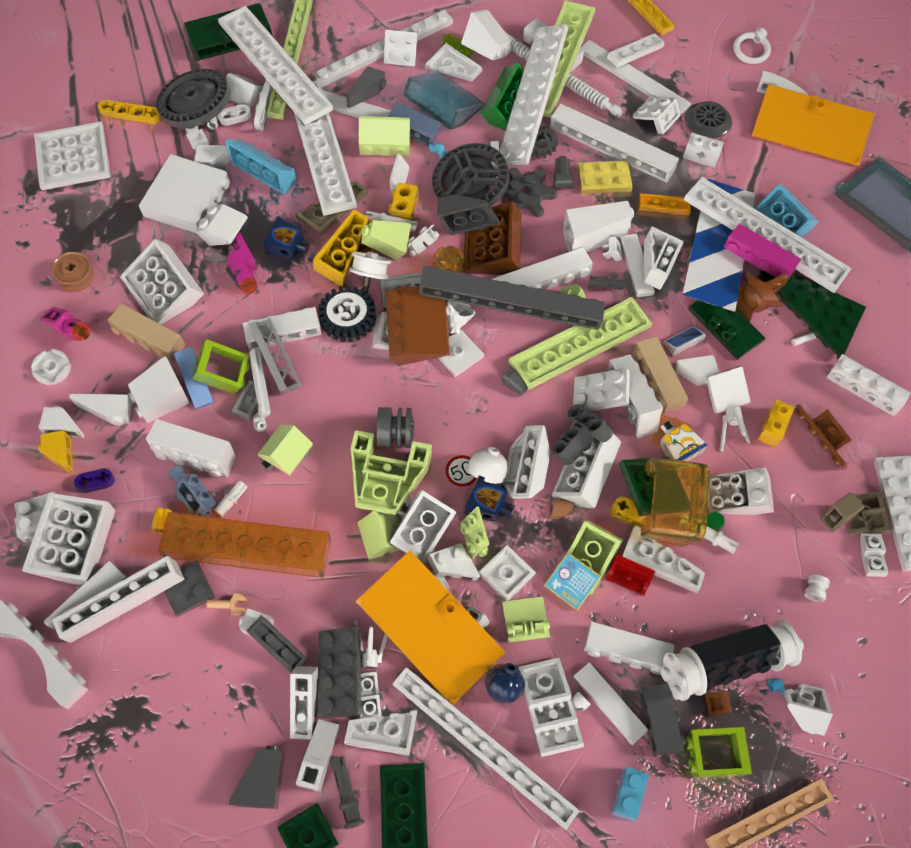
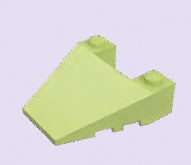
(384, 482)

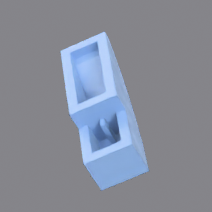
(198, 391)

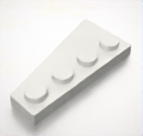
(663, 561)

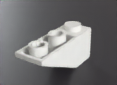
(317, 756)

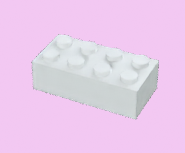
(191, 448)

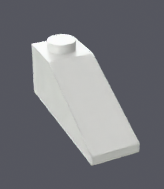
(109, 407)
(303, 701)

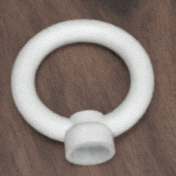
(758, 36)

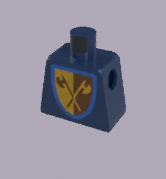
(285, 240)
(489, 499)

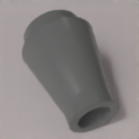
(514, 382)

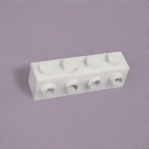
(868, 385)

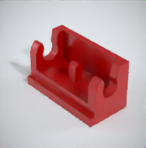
(630, 575)

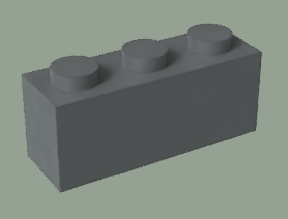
(662, 720)

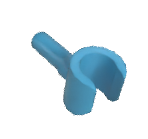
(776, 684)

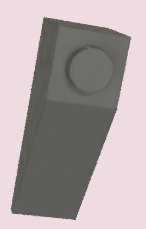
(366, 86)

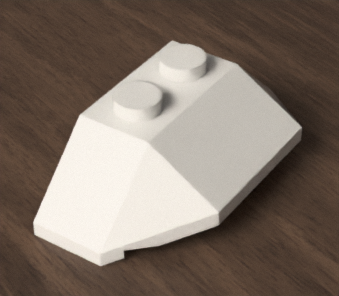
(527, 463)

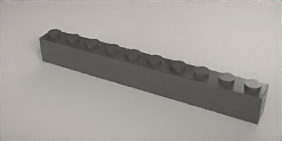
(511, 298)

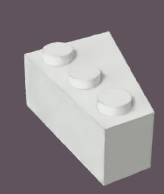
(659, 256)

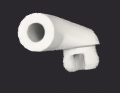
(259, 422)

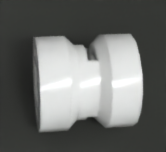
(817, 588)

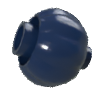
(504, 683)

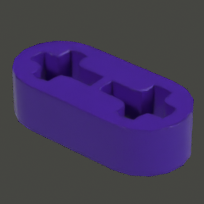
(94, 480)

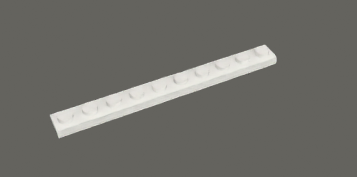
(376, 51)
(486, 748)

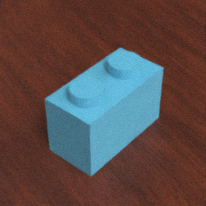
(630, 794)

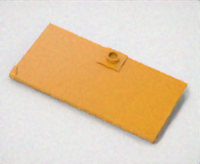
(813, 125)
(430, 627)

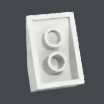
(422, 526)

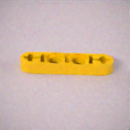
(111, 109)

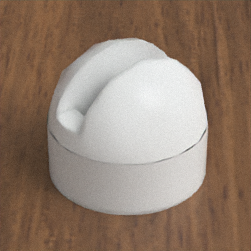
(580, 702)

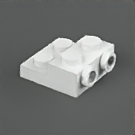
(28, 516)

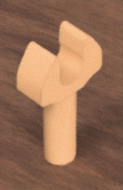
(229, 604)

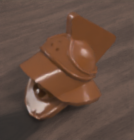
(759, 295)

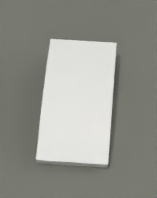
(551, 707)

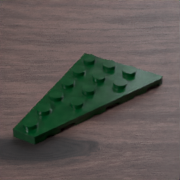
(826, 313)

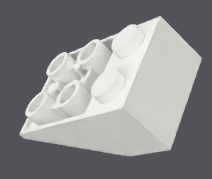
(741, 493)

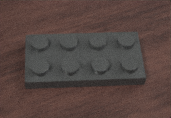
(339, 673)

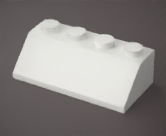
(586, 476)

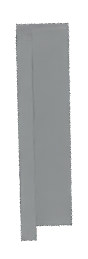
(268, 358)

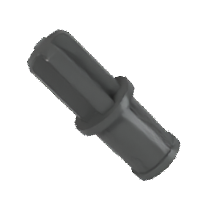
(604, 282)

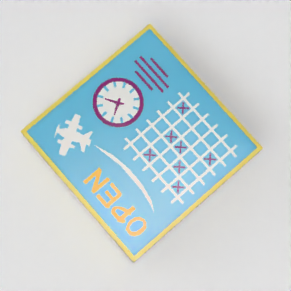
(572, 581)

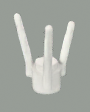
(734, 418)
(370, 658)

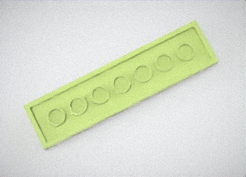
(578, 20)
(579, 344)

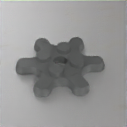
(532, 183)

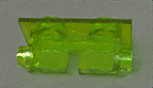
(456, 44)

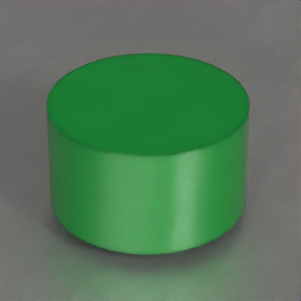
(715, 521)

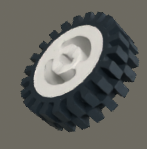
(341, 324)

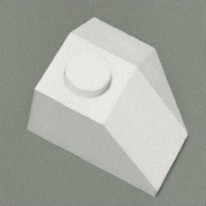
(809, 708)

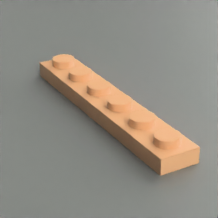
(772, 817)

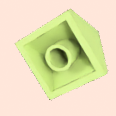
(286, 448)
(377, 532)

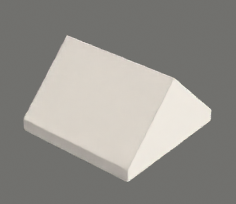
(243, 90)

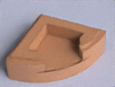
(561, 508)

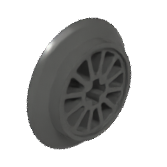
(706, 122)

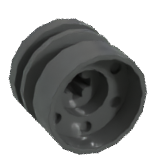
(394, 427)

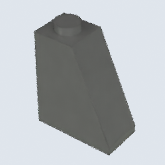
(261, 781)

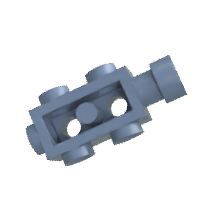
(191, 492)

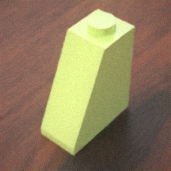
(387, 237)

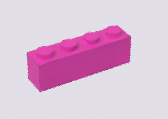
(761, 252)

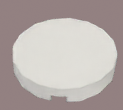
(51, 367)

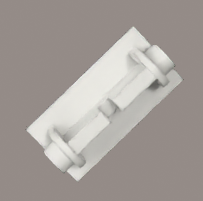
(427, 236)

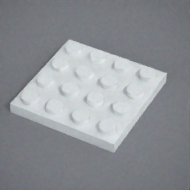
(71, 155)

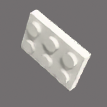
(602, 389)

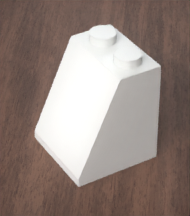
(486, 36)
(157, 391)

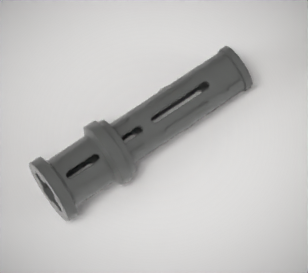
(348, 803)

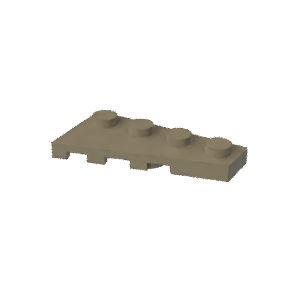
(320, 224)

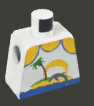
(681, 442)

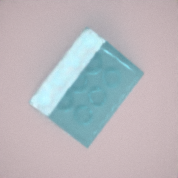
(442, 99)

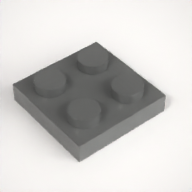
(191, 591)

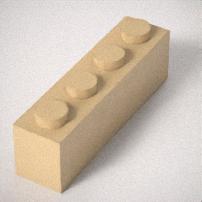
(145, 332)
(660, 374)

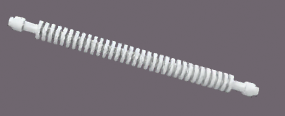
(572, 82)

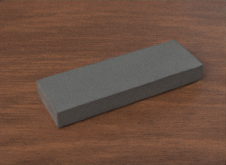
(276, 644)

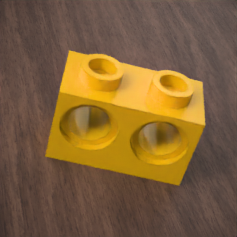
(404, 201)
(776, 423)

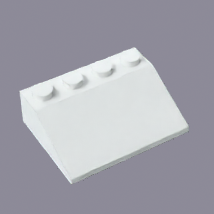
(161, 283)
(69, 538)

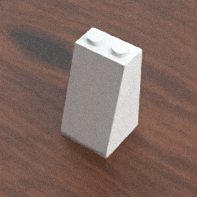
(593, 225)

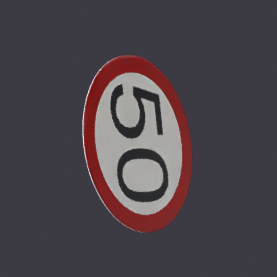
(457, 471)

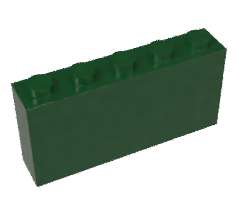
(211, 40)

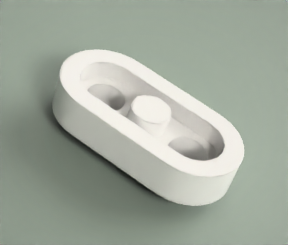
(234, 115)

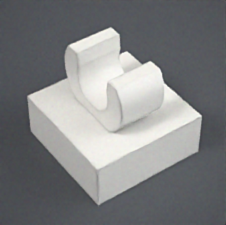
(614, 249)

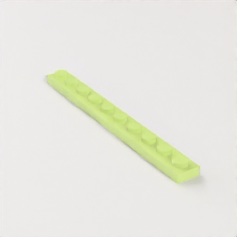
(292, 46)

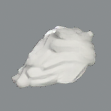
(458, 315)

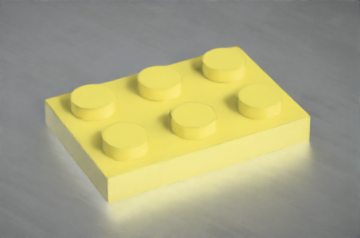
(604, 177)

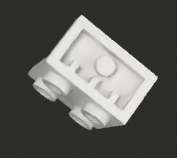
(661, 110)

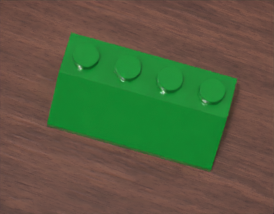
(502, 98)

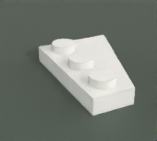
(454, 63)
(384, 733)

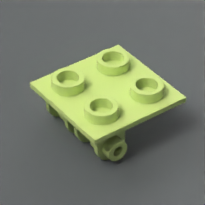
(475, 534)
(526, 619)

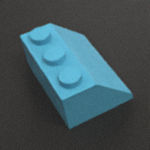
(787, 211)

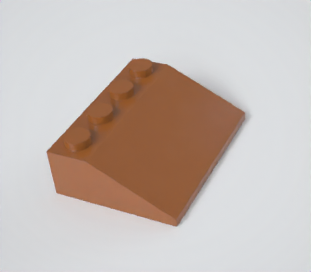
(495, 247)
(416, 326)

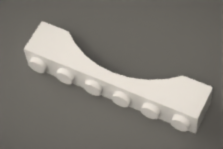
(61, 682)

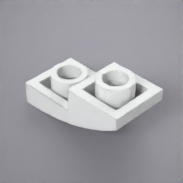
(873, 555)
(370, 695)

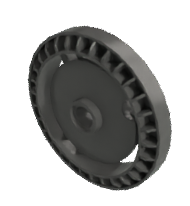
(193, 98)
(472, 174)

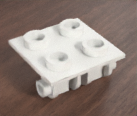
(400, 48)

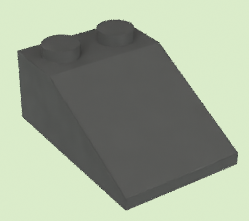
(465, 213)

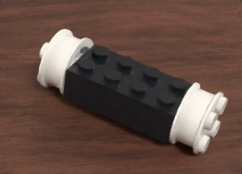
(731, 658)

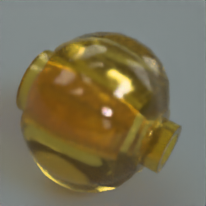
(449, 259)

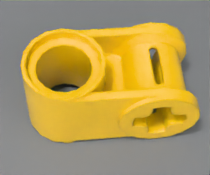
(628, 512)

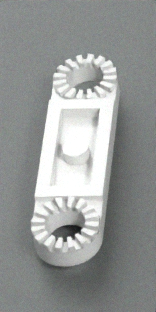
(261, 108)

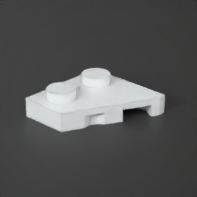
(453, 562)

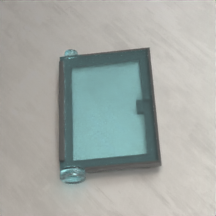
(882, 198)

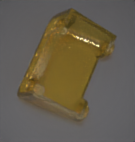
(677, 501)

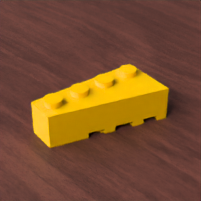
(336, 255)

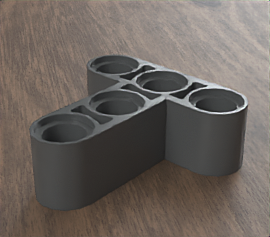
(580, 434)

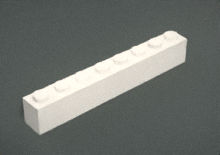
(613, 142)

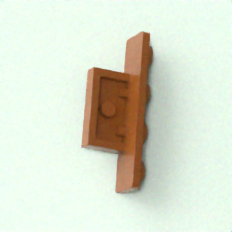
(829, 431)

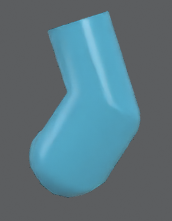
(438, 148)

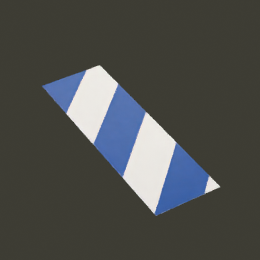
(712, 269)

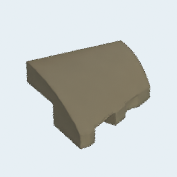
(873, 516)

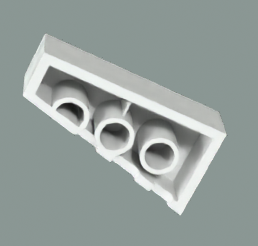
(643, 406)

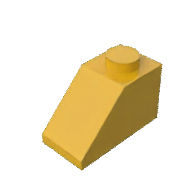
(57, 449)

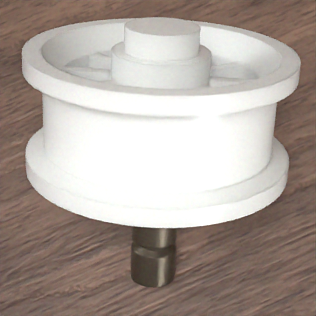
(369, 266)

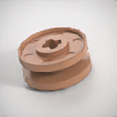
(73, 271)

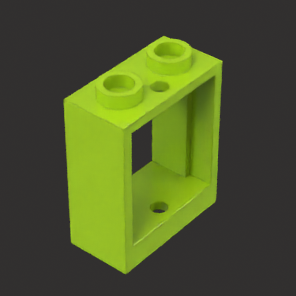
(201, 375)
(739, 746)

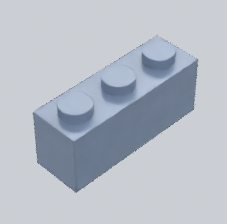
(421, 127)

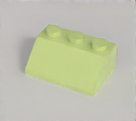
(384, 136)

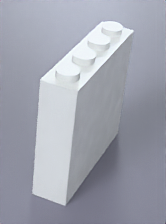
(184, 193)

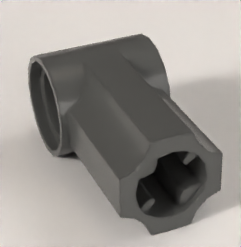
(563, 178)

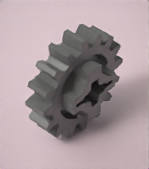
(545, 143)

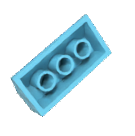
(261, 165)

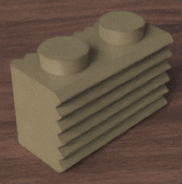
(842, 512)

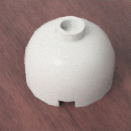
(488, 464)

